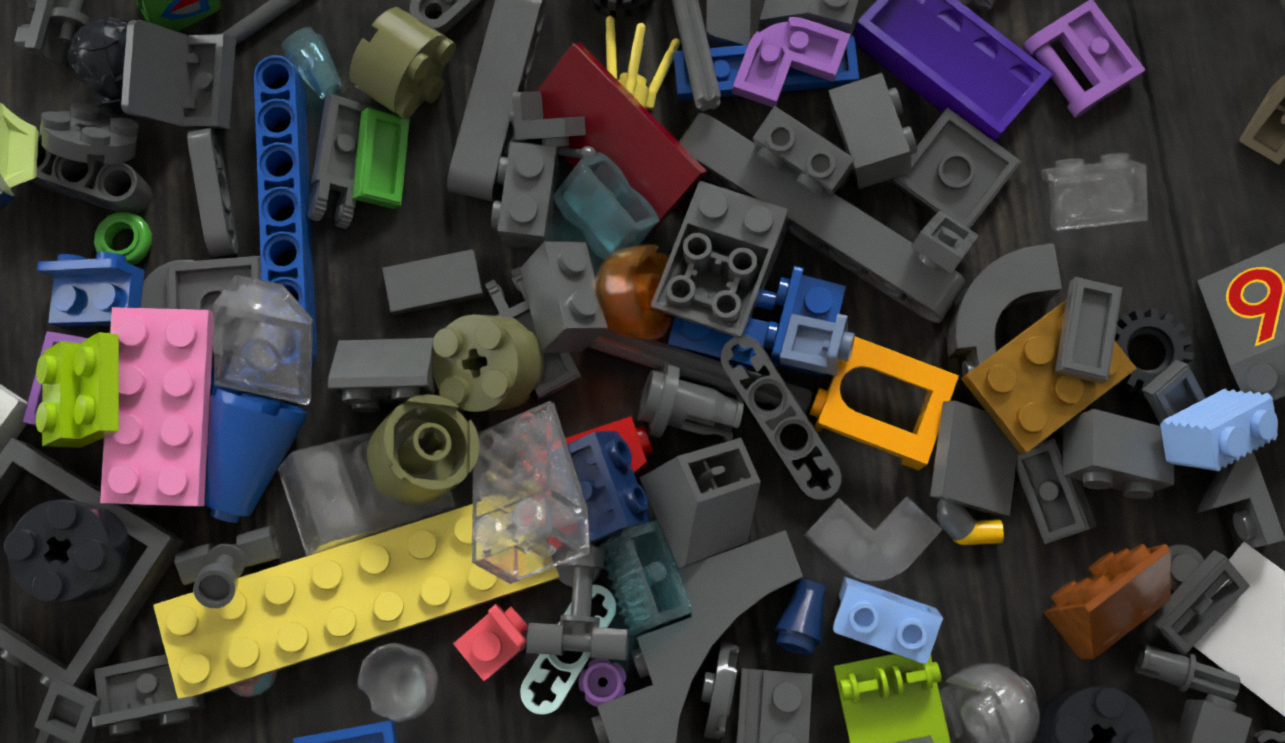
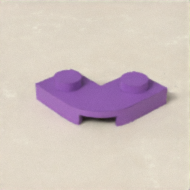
(784, 46)

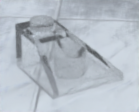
(262, 341)

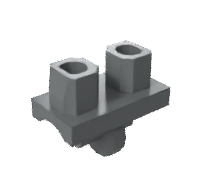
(51, 29)

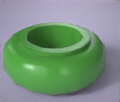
(124, 220)

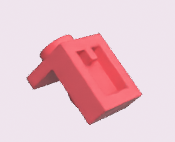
(493, 641)

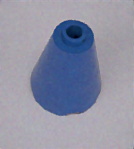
(245, 448)

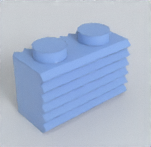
(1219, 429)

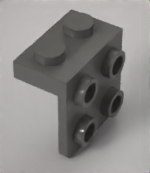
(178, 76)

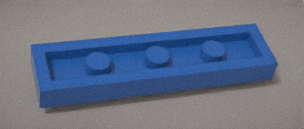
(729, 59)

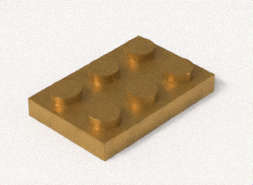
(1025, 392)

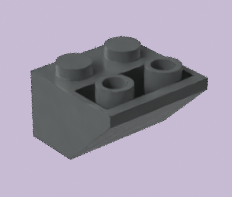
(382, 372)
(704, 500)

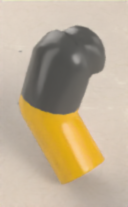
(964, 528)

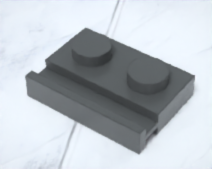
(773, 707)

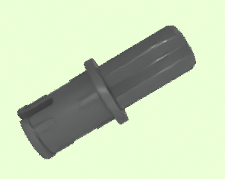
(1186, 672)

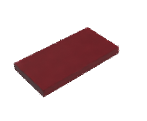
(620, 129)

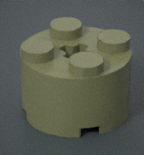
(401, 62)
(486, 362)
(422, 450)

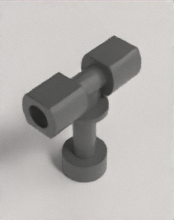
(218, 568)
(579, 630)

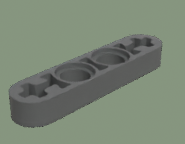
(786, 413)

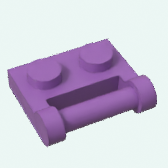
(1094, 48)

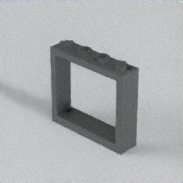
(129, 599)

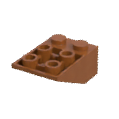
(1112, 600)

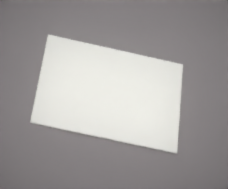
(1252, 631)

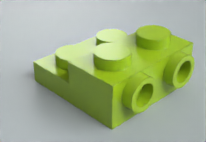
(79, 391)

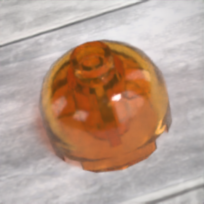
(626, 290)

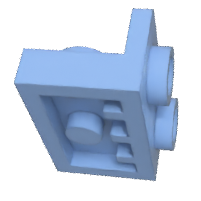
(887, 620)

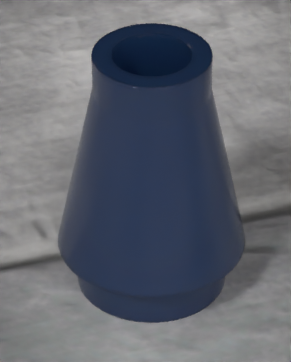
(802, 620)

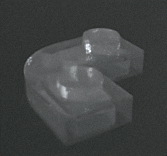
(870, 552)

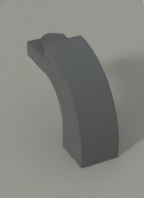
(1010, 280)

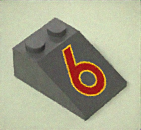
(1250, 319)

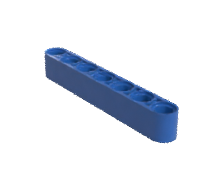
(287, 190)

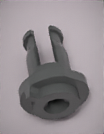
(686, 406)

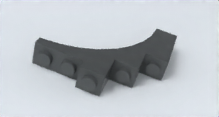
(718, 593)

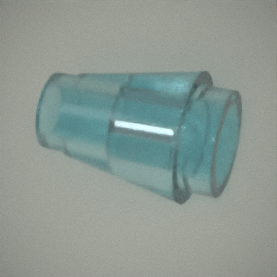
(312, 61)

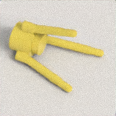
(631, 80)

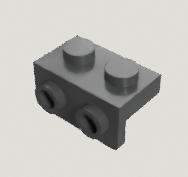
(140, 693)

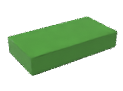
(380, 158)

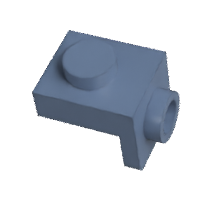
(817, 344)

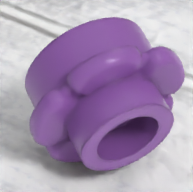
(589, 679)

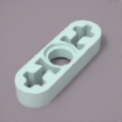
(559, 687)

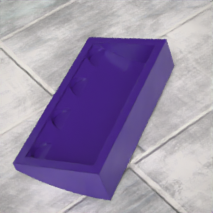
(952, 60)

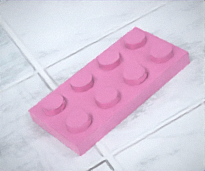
(162, 408)

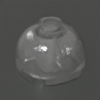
(991, 705)

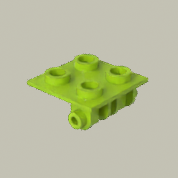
(891, 700)

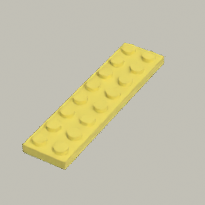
(330, 603)

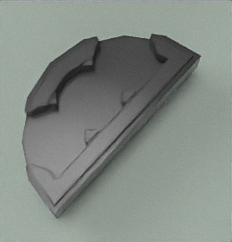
(719, 690)

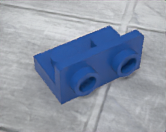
(89, 288)
(806, 298)

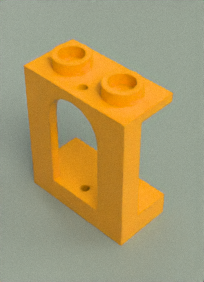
(912, 447)

